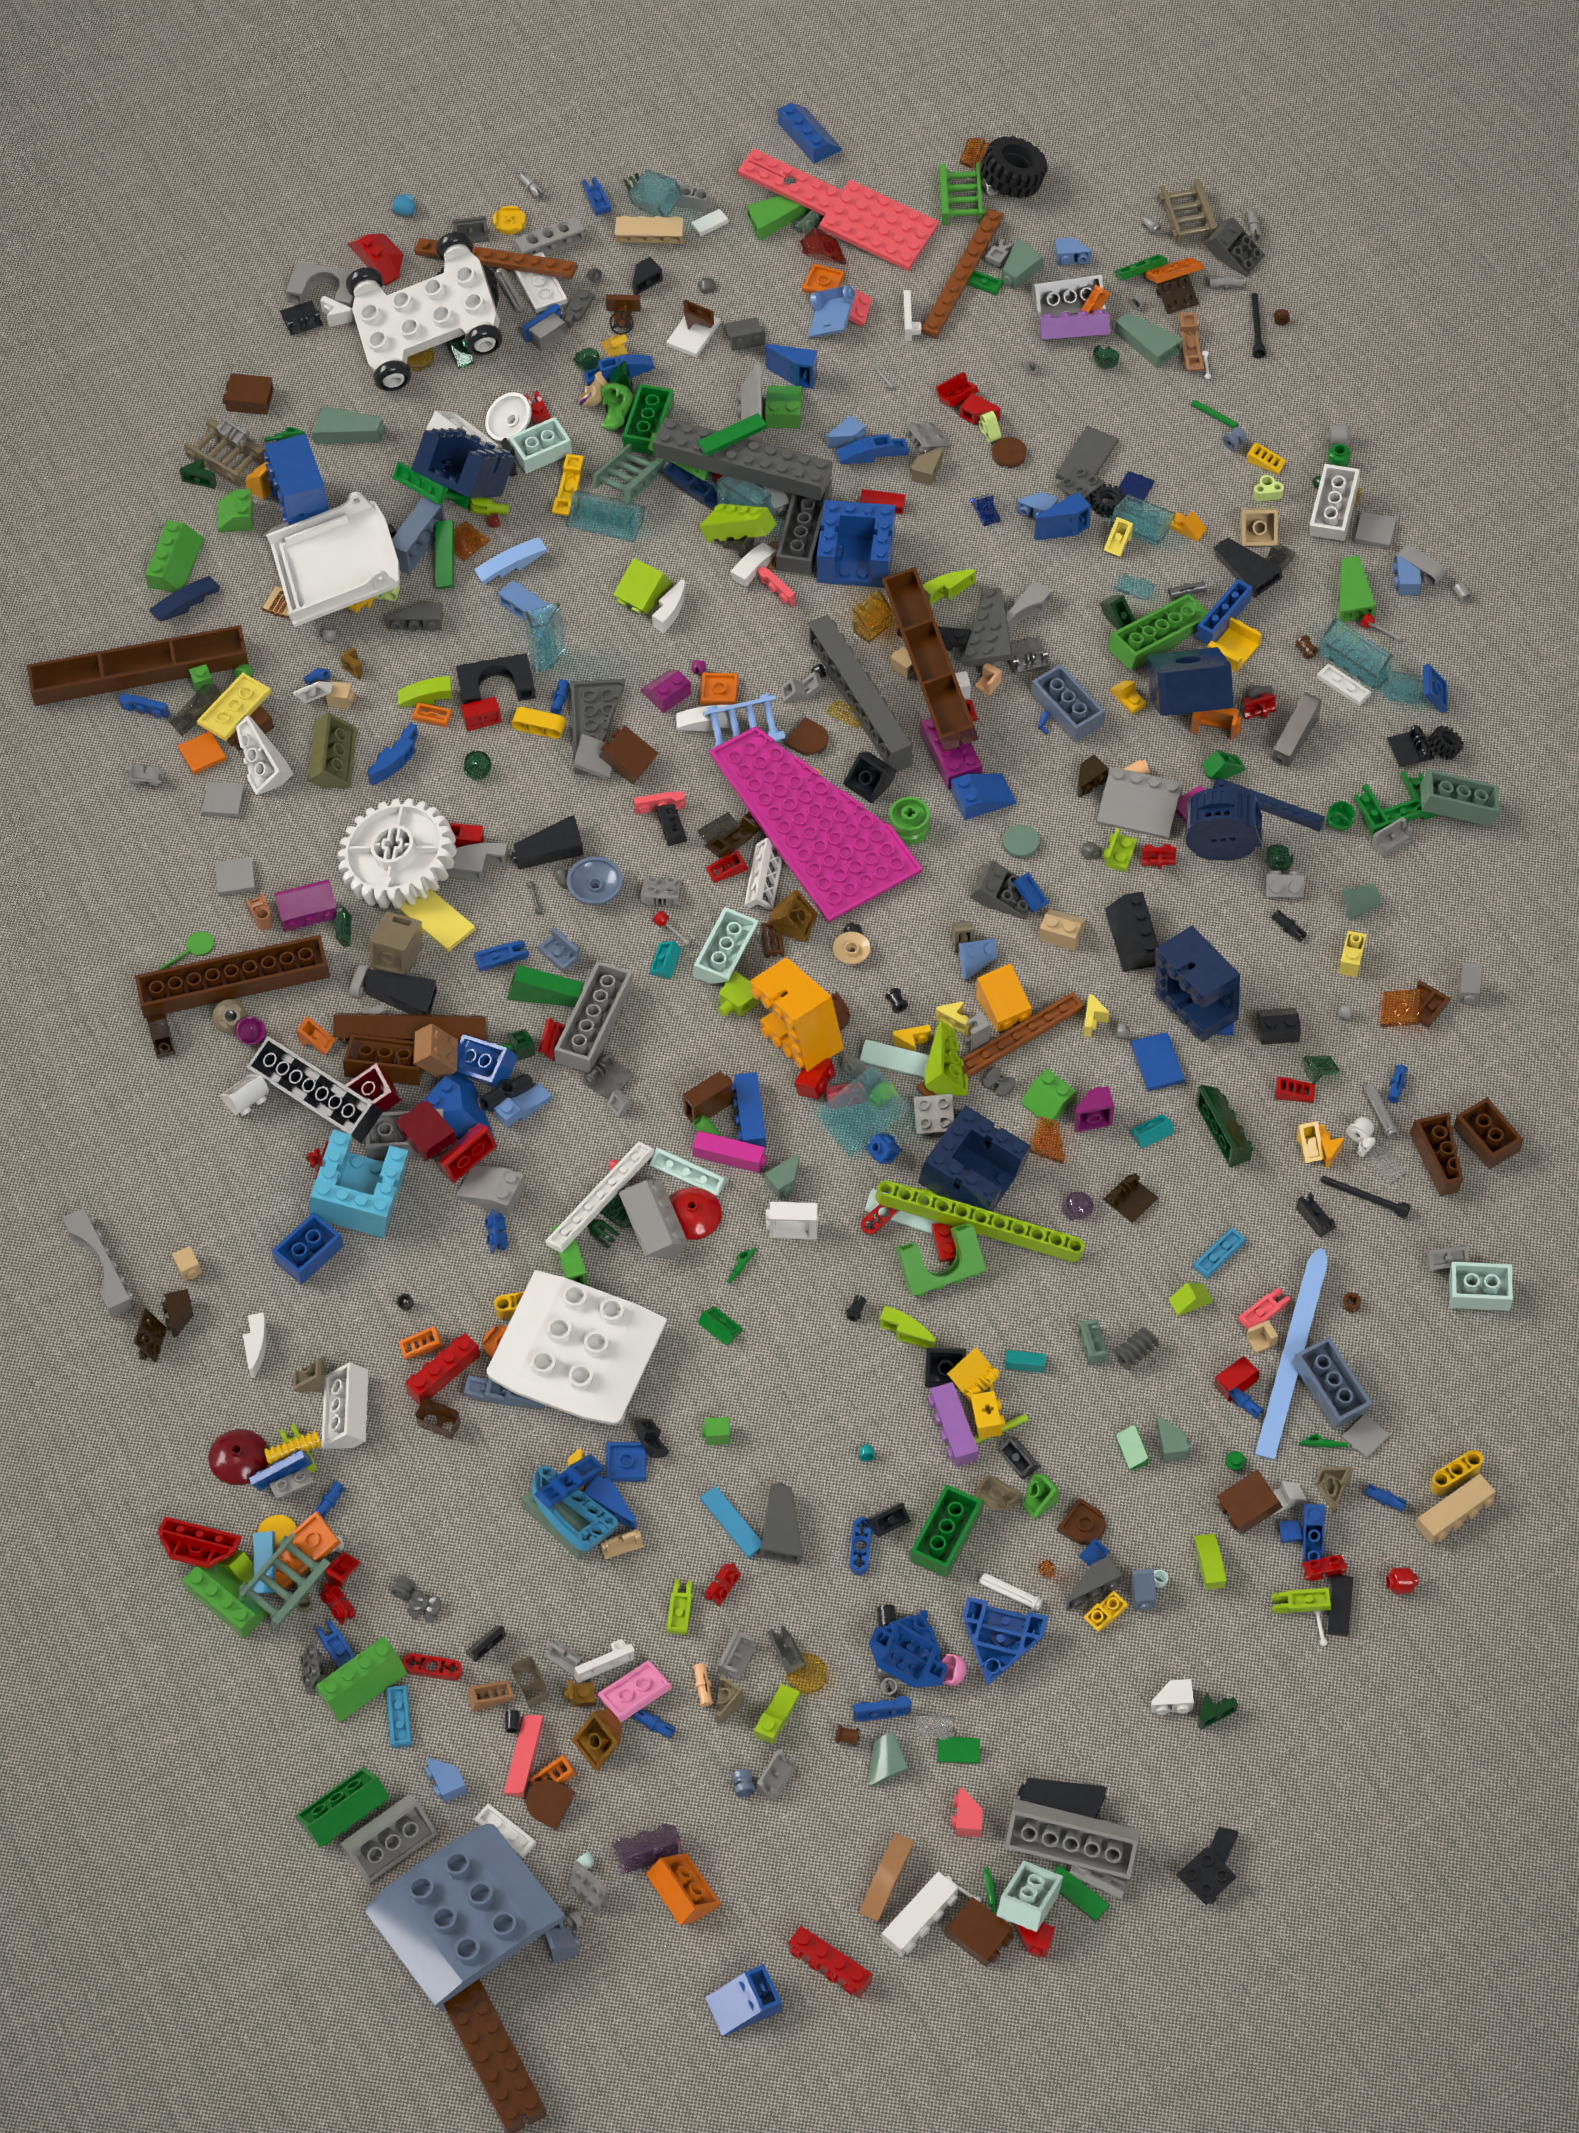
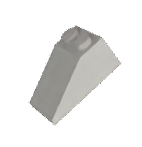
(492, 1188)

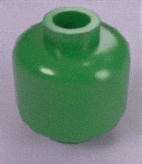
(1339, 455)

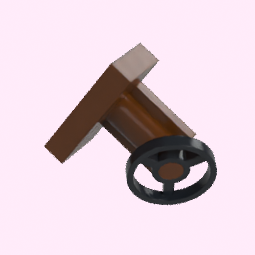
(623, 307)

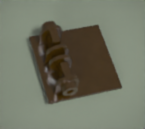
(1177, 294)
(1130, 1198)
(149, 1336)

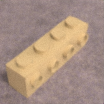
(649, 230)
(1455, 1509)

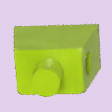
(736, 996)

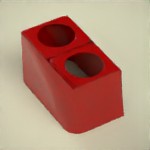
(1239, 1374)

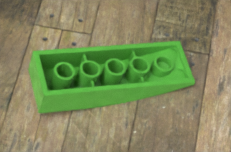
(1156, 631)

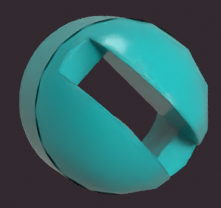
(866, 1453)

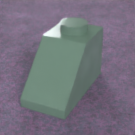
(783, 1177)
(1172, 1441)

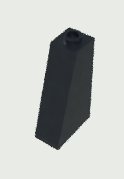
(1248, 566)
(549, 845)
(401, 991)
(1065, 1796)

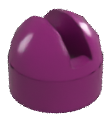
(698, 666)

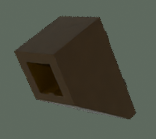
(1091, 774)
(161, 1036)
(179, 1310)

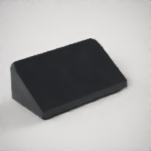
(1018, 1457)
(888, 1519)
(486, 1643)
(1223, 1843)

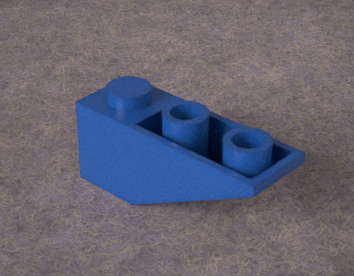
(1313, 1531)

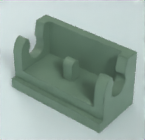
(1093, 1342)

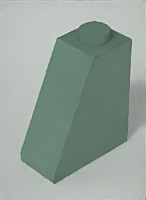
(1021, 264)

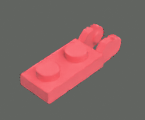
(774, 584)
(650, 802)
(1263, 1309)

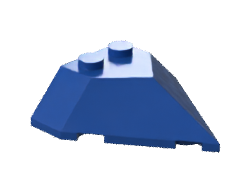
(459, 1103)
(1000, 1635)
(909, 1651)

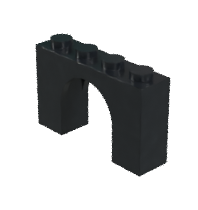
(513, 667)

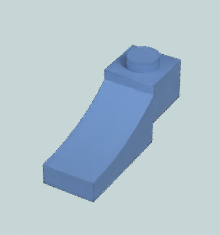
(522, 1105)

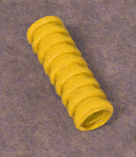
(286, 1449)

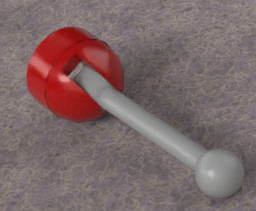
(1369, 621)
(662, 919)

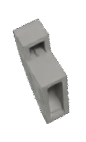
(473, 859)

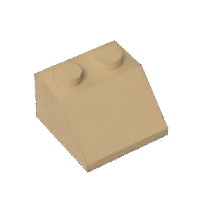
(1259, 526)
(1061, 929)

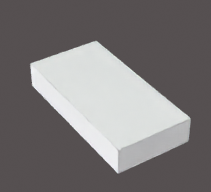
(709, 222)

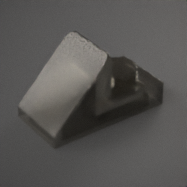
(741, 545)
(1281, 556)

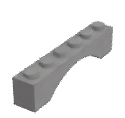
(1032, 602)
(81, 1230)

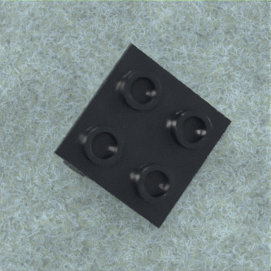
(301, 317)
(1410, 747)
(1206, 1876)

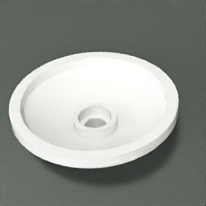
(508, 416)

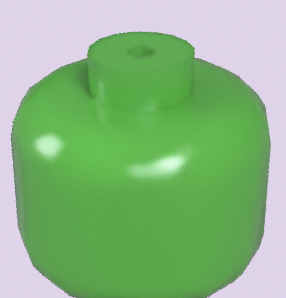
(244, 668)

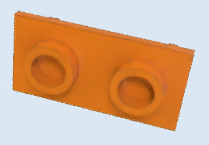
(1096, 299)

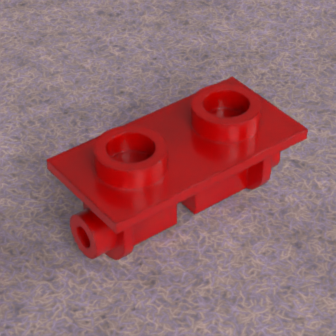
(1330, 1565)
(727, 1578)
(331, 1596)

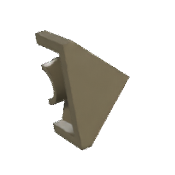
(311, 1377)
(1333, 1483)
(729, 1699)

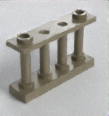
(1201, 203)
(253, 451)

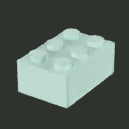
(540, 445)
(1480, 1286)
(1029, 1896)

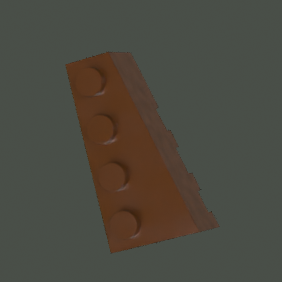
(1438, 1151)

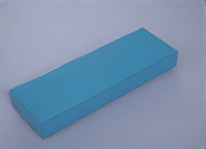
(1219, 1253)
(263, 1550)
(399, 1716)

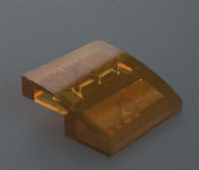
(974, 152)

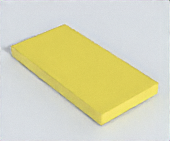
(233, 706)
(439, 920)

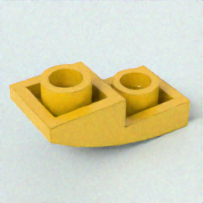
(1106, 1612)

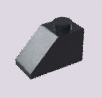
(646, 275)

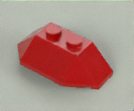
(379, 253)
(196, 1543)

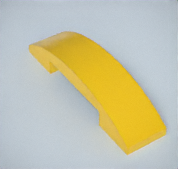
(570, 482)

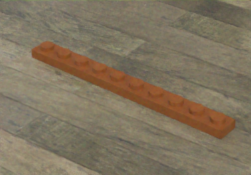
(508, 260)
(962, 273)
(1017, 1037)

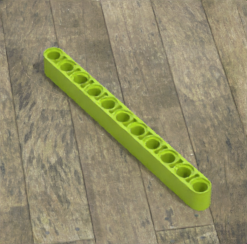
(988, 1218)

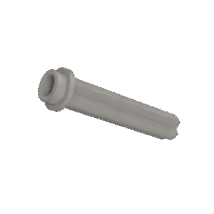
(501, 275)
(1390, 1129)

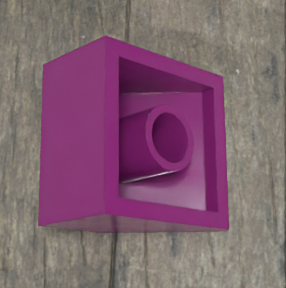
(667, 690)
(1094, 1110)

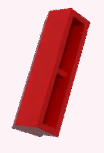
(886, 498)

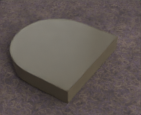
(997, 1494)

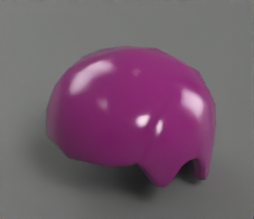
(250, 1031)

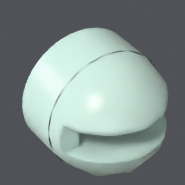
(1161, 1578)
(586, 1860)

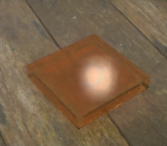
(1401, 1008)

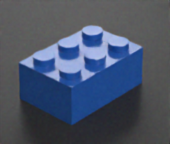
(307, 1248)

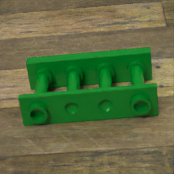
(428, 488)

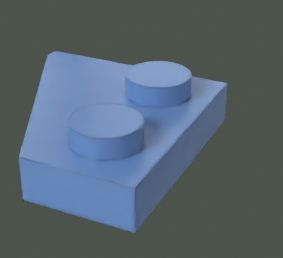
(976, 955)

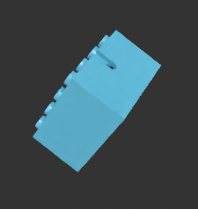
(357, 1189)

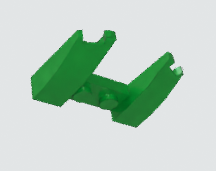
(1378, 818)

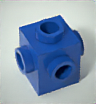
(883, 1148)

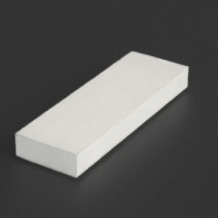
(1344, 685)
(517, 1838)

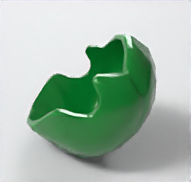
(1340, 815)

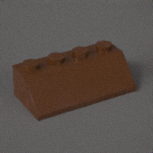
(392, 1055)

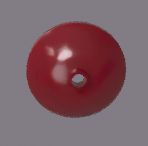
(237, 1467)

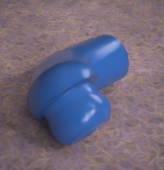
(317, 674)

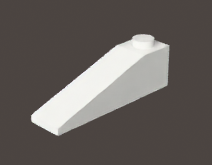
(264, 762)

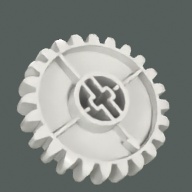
(397, 853)

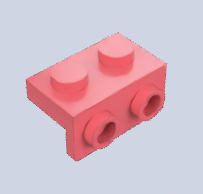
(860, 308)

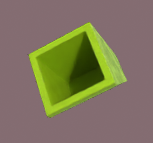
(641, 587)

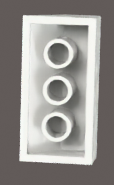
(448, 420)
(345, 1407)

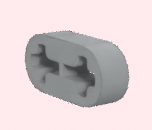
(356, 987)

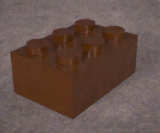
(1488, 1133)

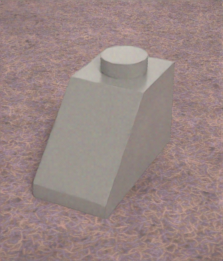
(1470, 983)

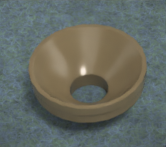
(219, 1015)

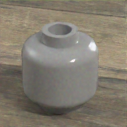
(1339, 434)

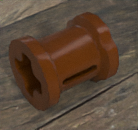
(1306, 647)
(847, 1735)

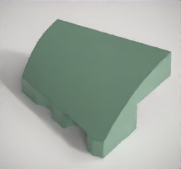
(1360, 899)
(886, 1760)

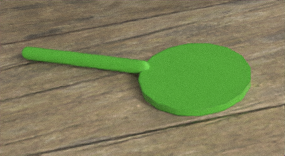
(197, 944)

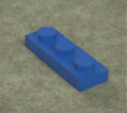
(280, 1469)

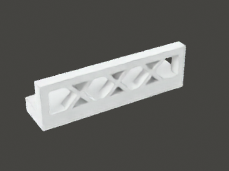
(759, 872)

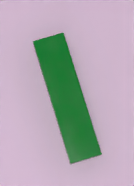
(732, 434)
(444, 554)

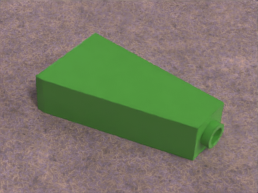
(773, 214)
(1354, 591)
(572, 1262)

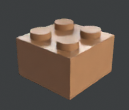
(435, 1051)

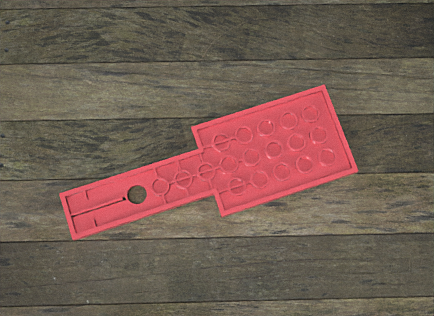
(850, 214)

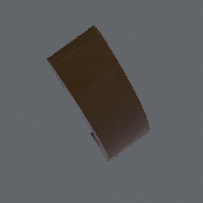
(735, 837)

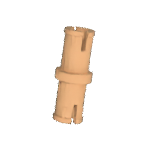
(703, 1685)

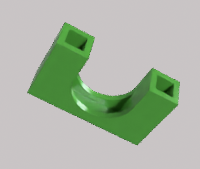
(966, 1263)

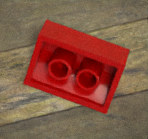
(466, 1152)

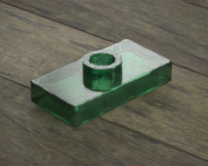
(343, 926)

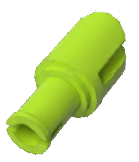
(486, 506)

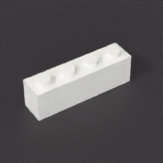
(920, 1914)

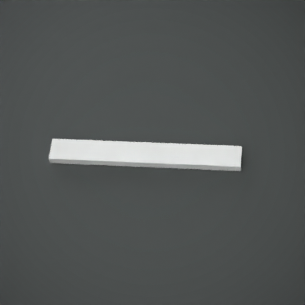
(599, 1197)

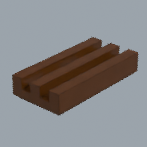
(774, 952)

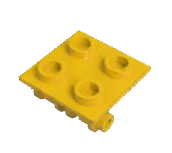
(973, 1374)

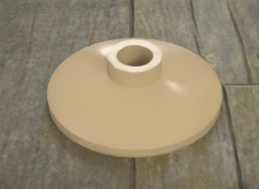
(851, 942)

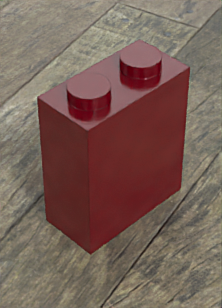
(425, 1130)

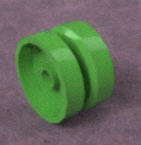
(910, 819)

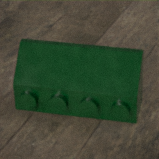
(1223, 1125)

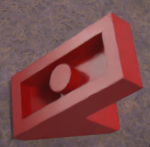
(341, 1569)

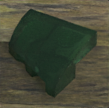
(616, 1212)

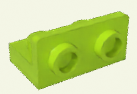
(1120, 851)

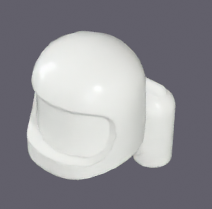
(1360, 1133)

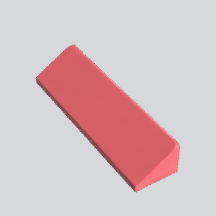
(524, 1755)

